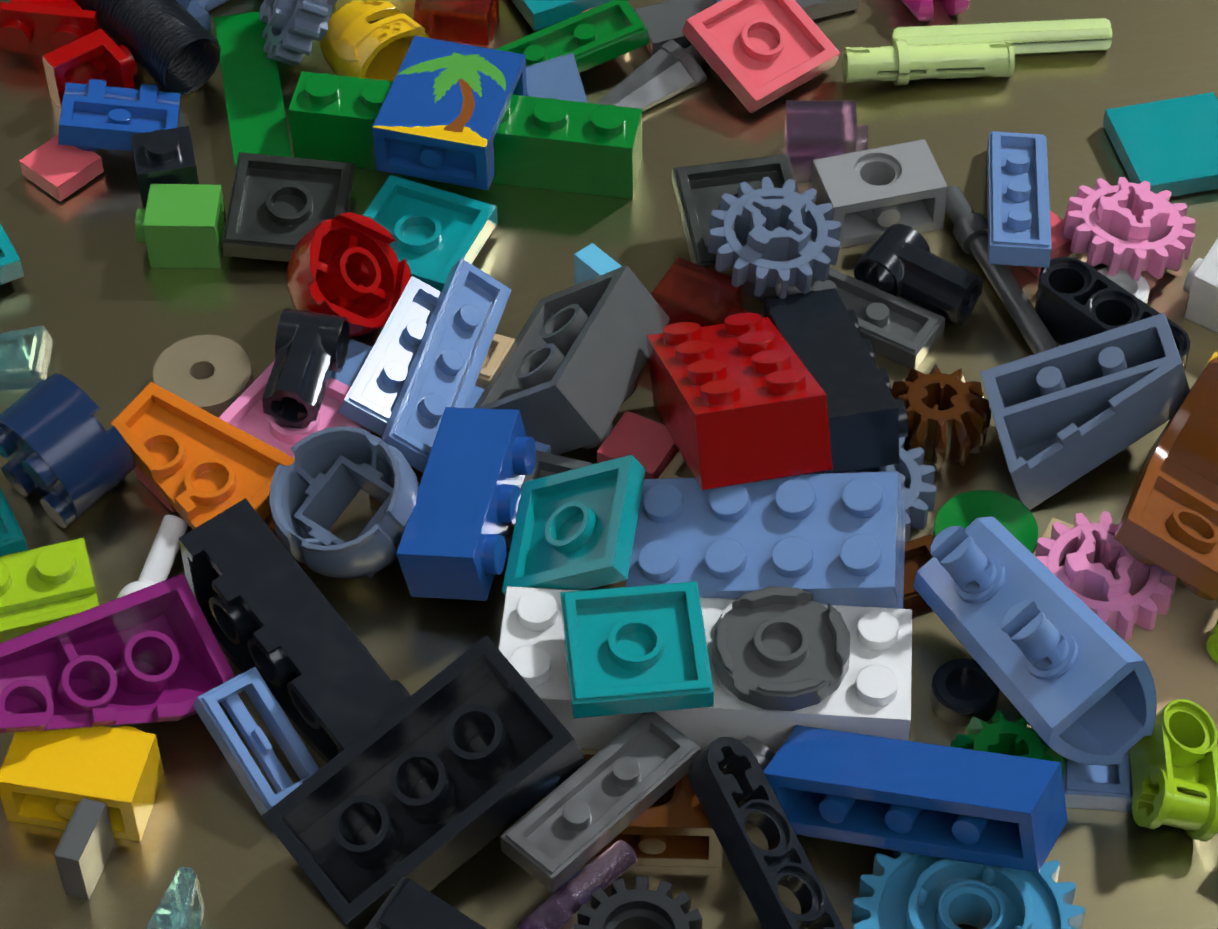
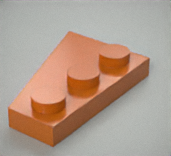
(197, 457)

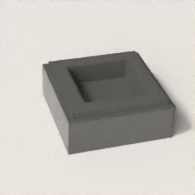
(85, 848)

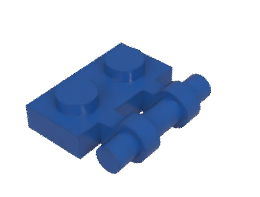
(107, 116)

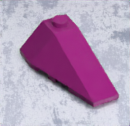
(113, 664)

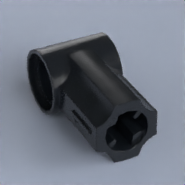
(906, 268)
(306, 354)

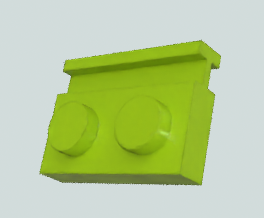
(44, 587)

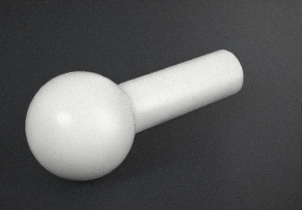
(160, 556)

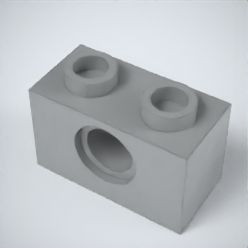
(881, 189)

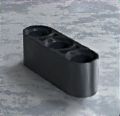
(1083, 302)

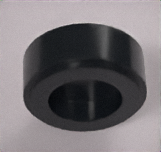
(963, 691)

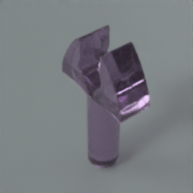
(568, 899)

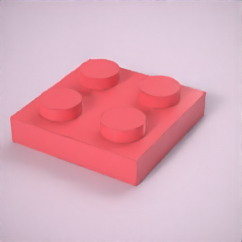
(760, 47)

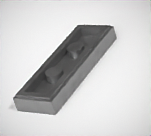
(599, 800)

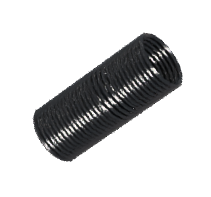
(161, 39)

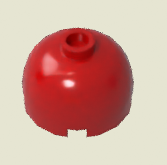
(348, 272)

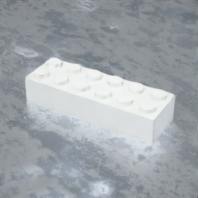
(869, 701)

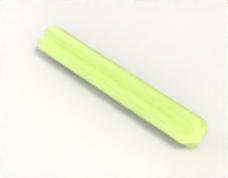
(1026, 36)

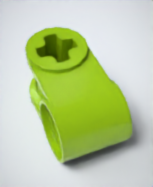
(1176, 771)

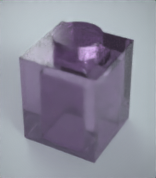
(819, 132)

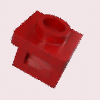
(89, 58)

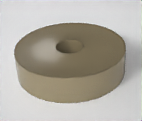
(209, 357)

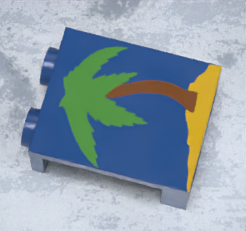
(447, 112)

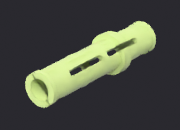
(918, 62)

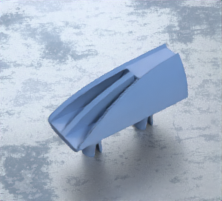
(1039, 643)

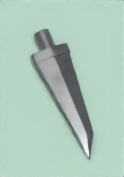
(659, 78)

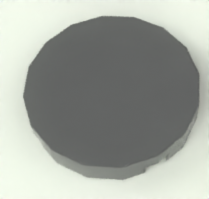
(781, 649)

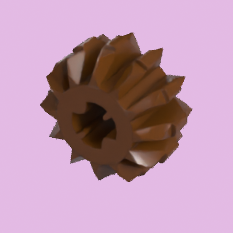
(943, 415)

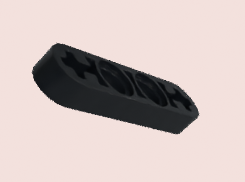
(757, 868)

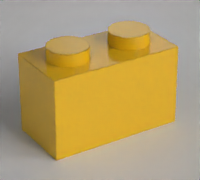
(57, 768)

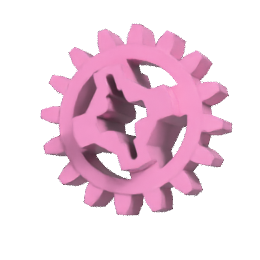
(1129, 228)
(1106, 574)

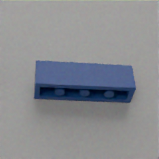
(920, 797)

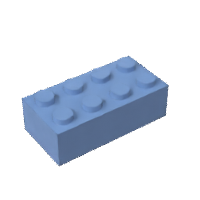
(801, 531)

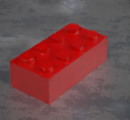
(738, 401)

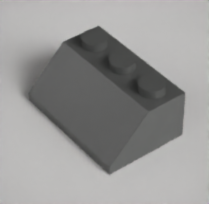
(577, 360)

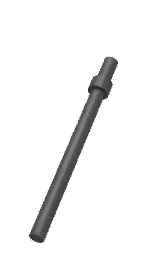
(972, 236)

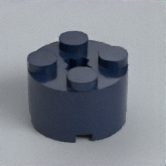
(61, 449)

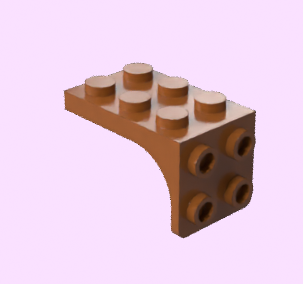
(1175, 498)

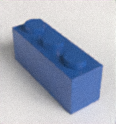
(466, 504)

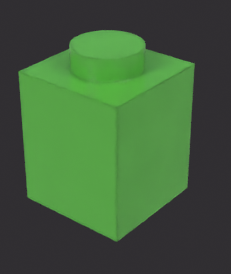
(183, 226)

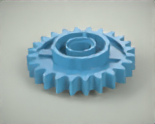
(944, 893)

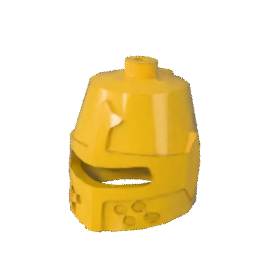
(369, 39)

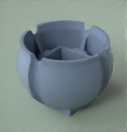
(320, 486)

